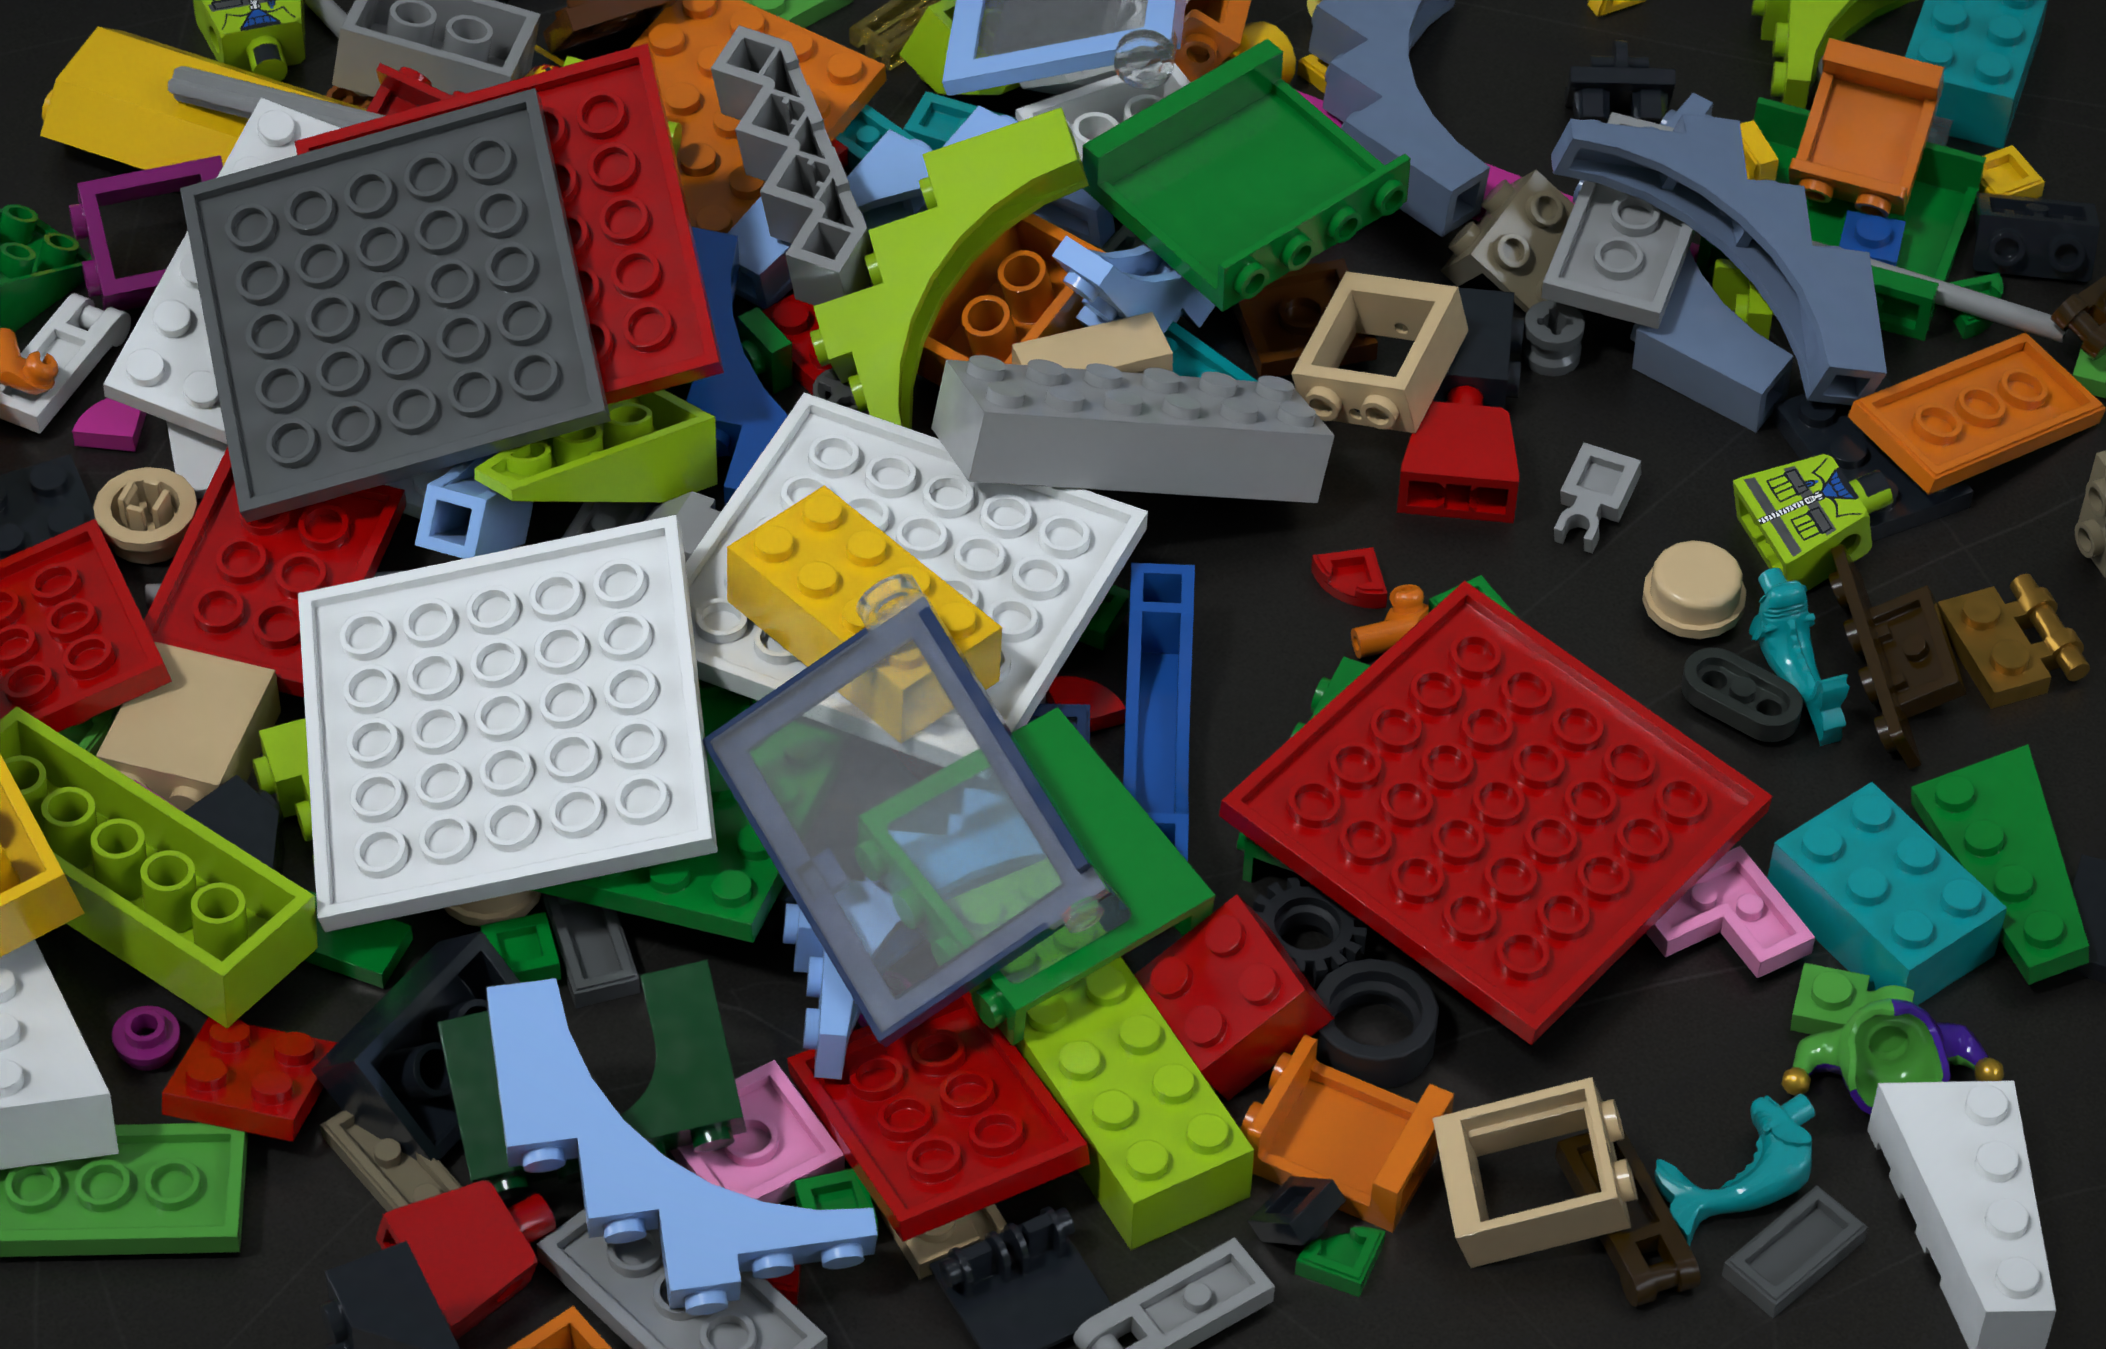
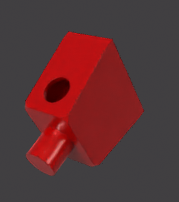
(1461, 461)
(470, 1247)

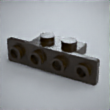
(1905, 654)

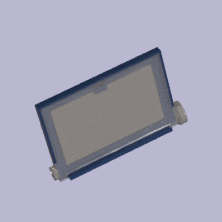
(905, 815)

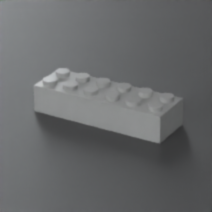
(1131, 430)

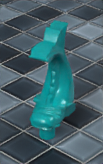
(1787, 647)
(1777, 1171)

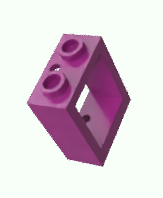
(87, 224)

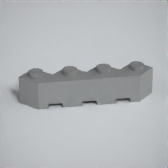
(788, 147)

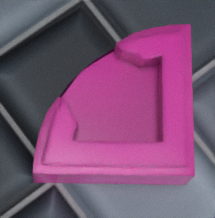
(109, 426)

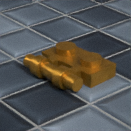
(1997, 652)

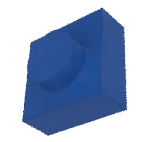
(1873, 234)

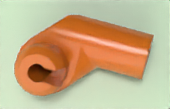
(24, 374)
(1404, 615)

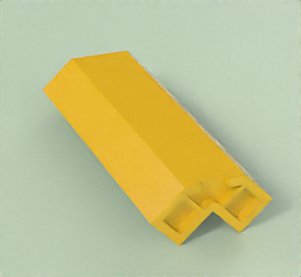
(120, 107)

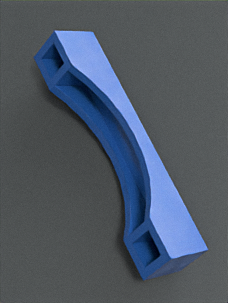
(1160, 695)

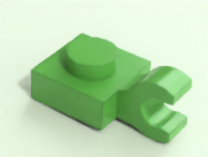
(1832, 996)

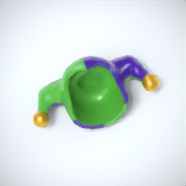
(1888, 1044)

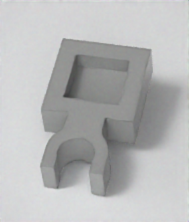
(1596, 488)

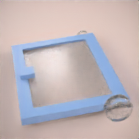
(1038, 39)

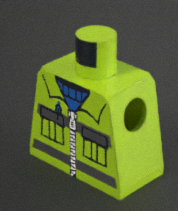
(254, 33)
(1805, 511)

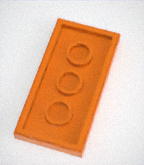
(1976, 412)

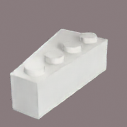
(49, 1084)
(1970, 1188)

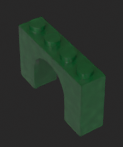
(685, 1104)

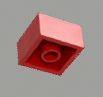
(1233, 997)

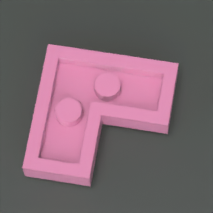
(1741, 906)

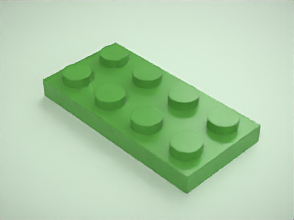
(160, 1195)

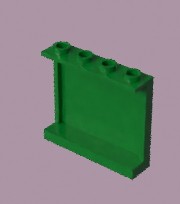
(1239, 178)
(1933, 229)

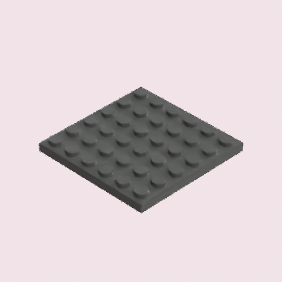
(393, 305)

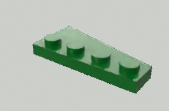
(2003, 835)

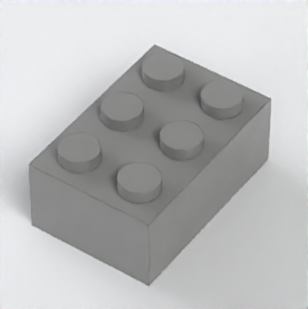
(448, 41)

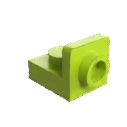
(1741, 296)

